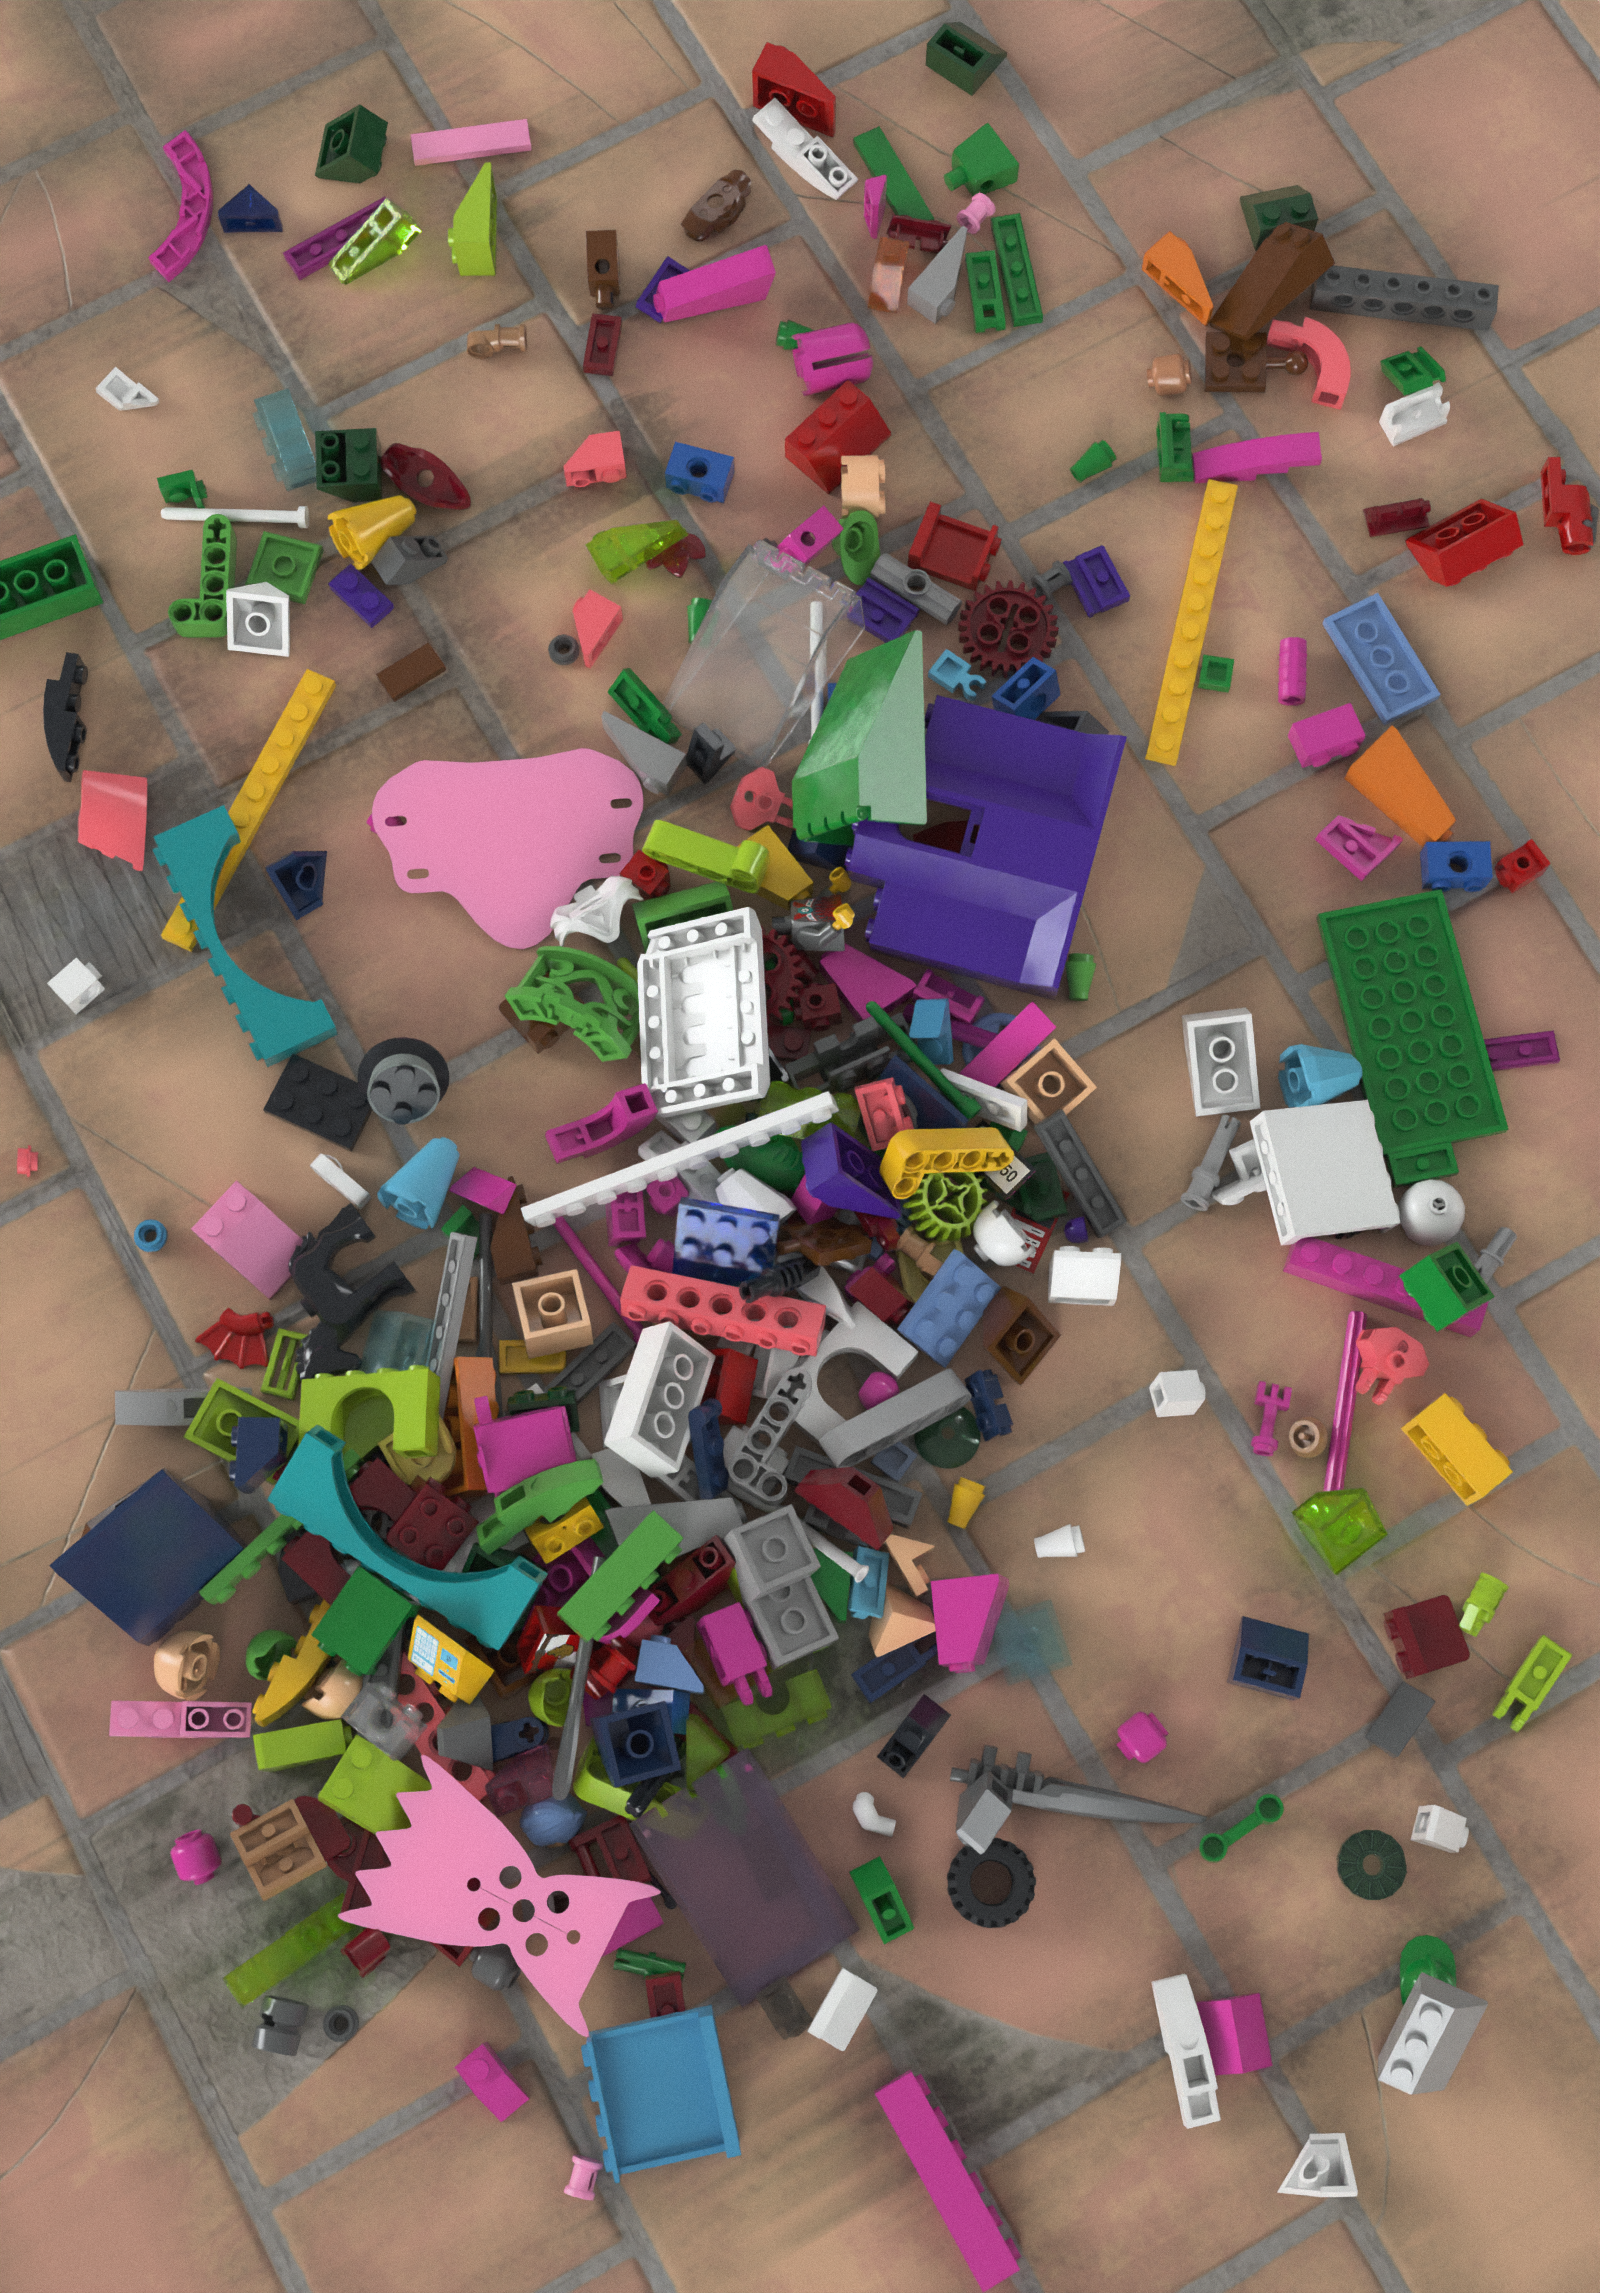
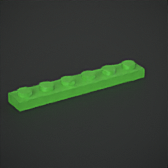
(269, 1541)

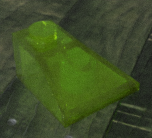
(1340, 1525)

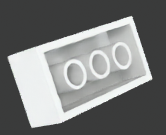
(655, 1401)

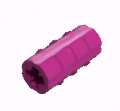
(1292, 671)

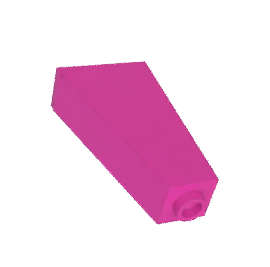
(716, 286)

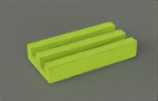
(272, 1365)

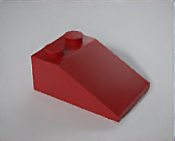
(786, 78)

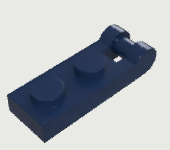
(708, 1448)

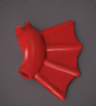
(239, 1338)

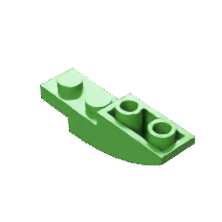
(545, 1494)

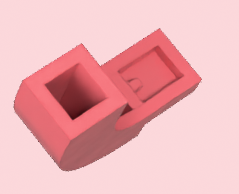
(1323, 352)

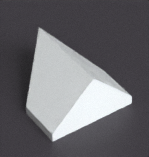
(1322, 2169)

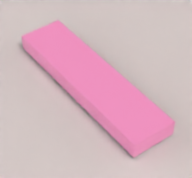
(470, 142)

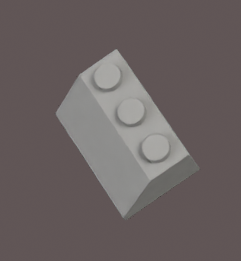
(1429, 2036)

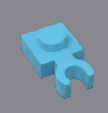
(953, 672)

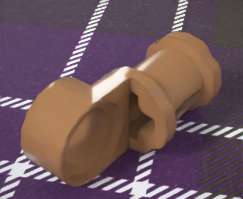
(483, 343)
(920, 1252)

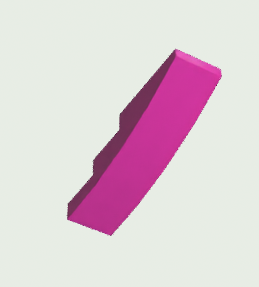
(1257, 456)

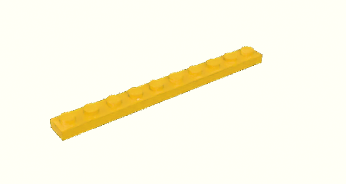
(1191, 623)
(262, 787)

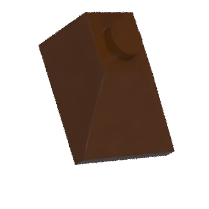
(1016, 1333)

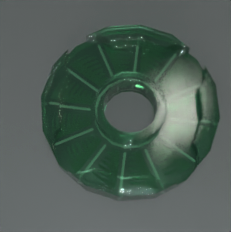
(1351, 1869)

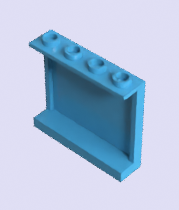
(661, 2091)

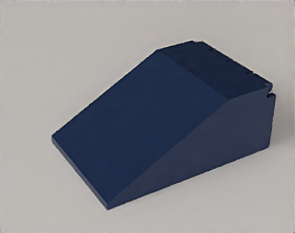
(151, 1557)

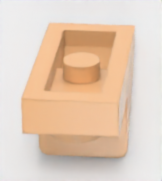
(904, 1553)

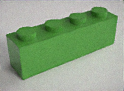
(620, 1576)

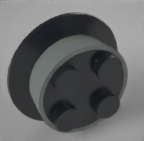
(403, 1079)

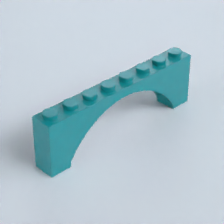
(275, 1021)
(319, 1496)

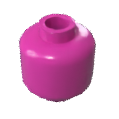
(1142, 1737)
(195, 1857)

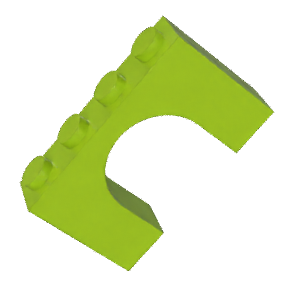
(412, 1392)

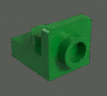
(182, 486)

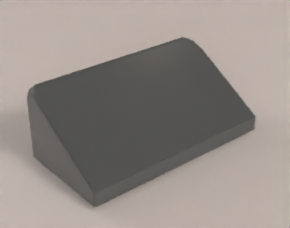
(1400, 1719)

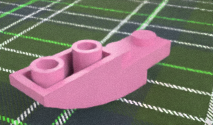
(180, 1719)

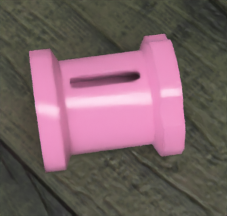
(976, 213)
(583, 2177)

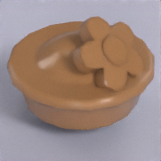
(1308, 1437)

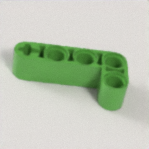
(212, 576)

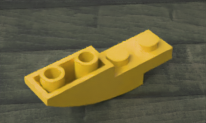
(292, 1676)

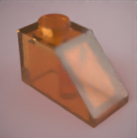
(888, 274)

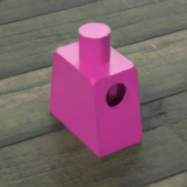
(802, 545)

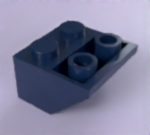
(259, 1452)
(1269, 1659)

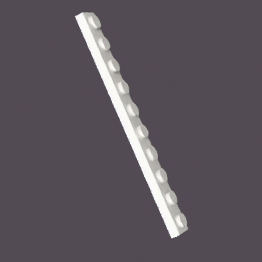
(690, 1156)

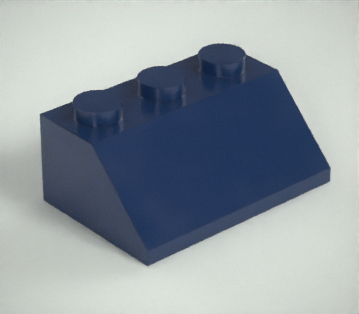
(931, 1107)

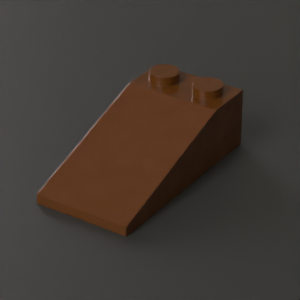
(1272, 279)

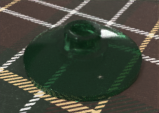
(949, 1452)

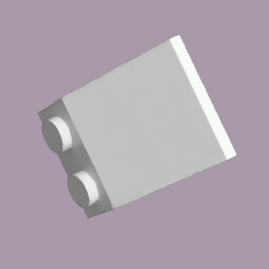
(1221, 1061)

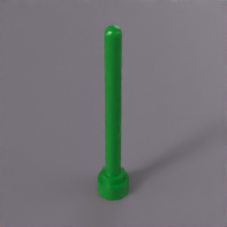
(965, 1105)

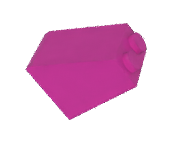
(966, 1618)

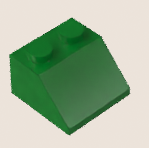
(1446, 1286)

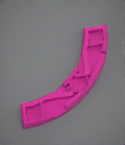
(194, 210)

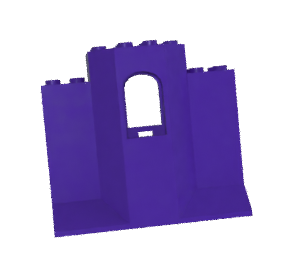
(1015, 895)

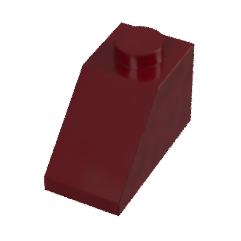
(883, 1296)

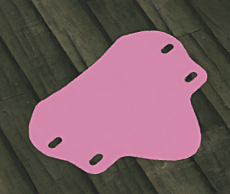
(509, 833)

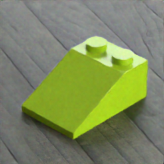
(476, 227)
(220, 1412)
(367, 1785)

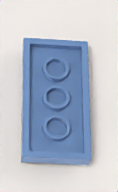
(1381, 659)

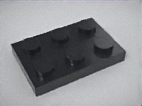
(319, 1102)

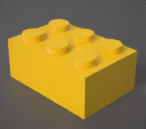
(1457, 1449)

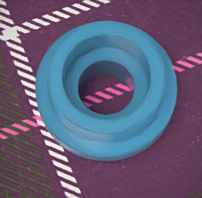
(150, 1226)

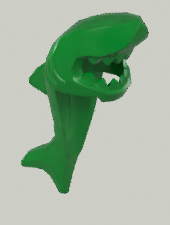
(774, 1163)

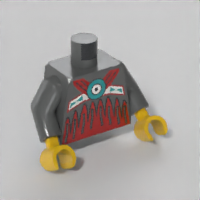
(820, 920)

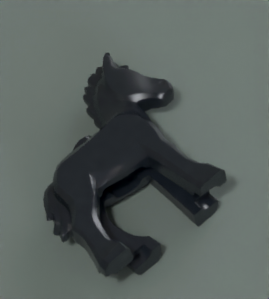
(333, 1300)

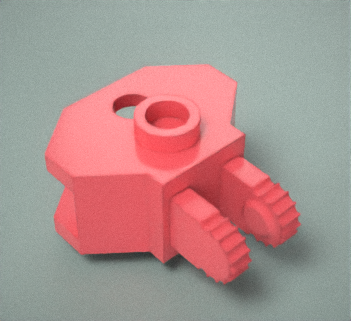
(764, 804)
(1390, 1358)

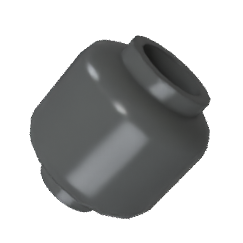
(494, 1966)

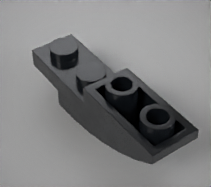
(61, 722)

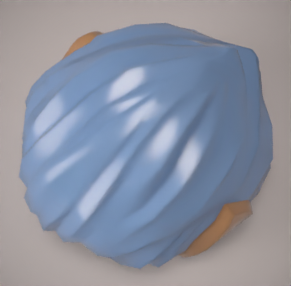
(552, 1821)

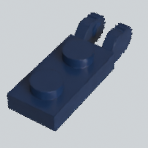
(891, 1669)

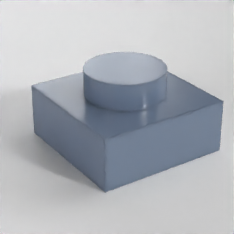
(894, 1460)

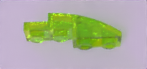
(288, 1953)

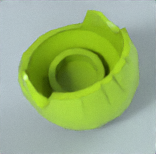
(550, 1696)

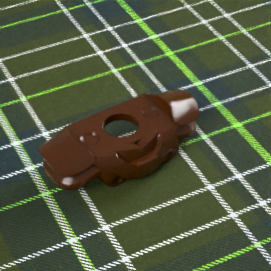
(703, 220)

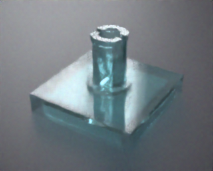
(1030, 1643)

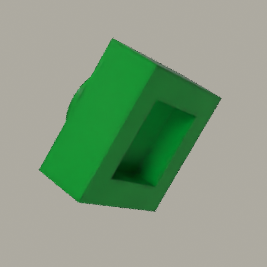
(1216, 673)

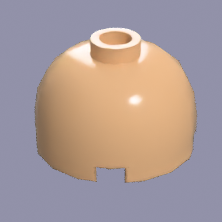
(186, 1663)
(333, 1691)

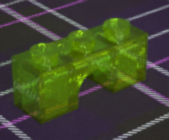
(806, 1701)

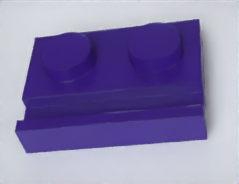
(1096, 581)
(884, 612)

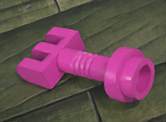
(1264, 1443)

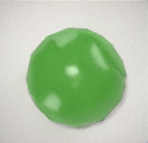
(266, 1649)

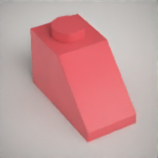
(595, 624)

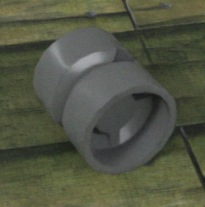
(280, 2025)

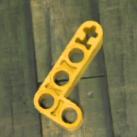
(941, 1151)

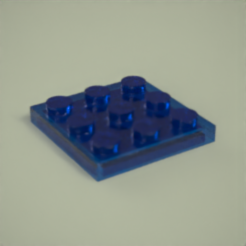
(723, 1242)

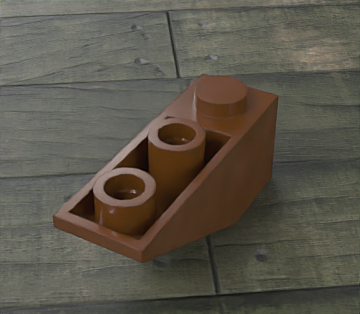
(511, 1244)

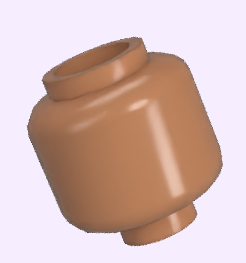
(1169, 374)

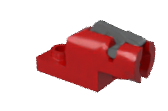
(1568, 509)

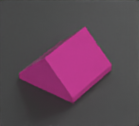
(1236, 2033)

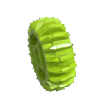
(960, 1217)

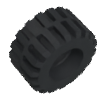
(1013, 1905)

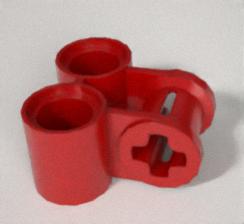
(608, 1666)

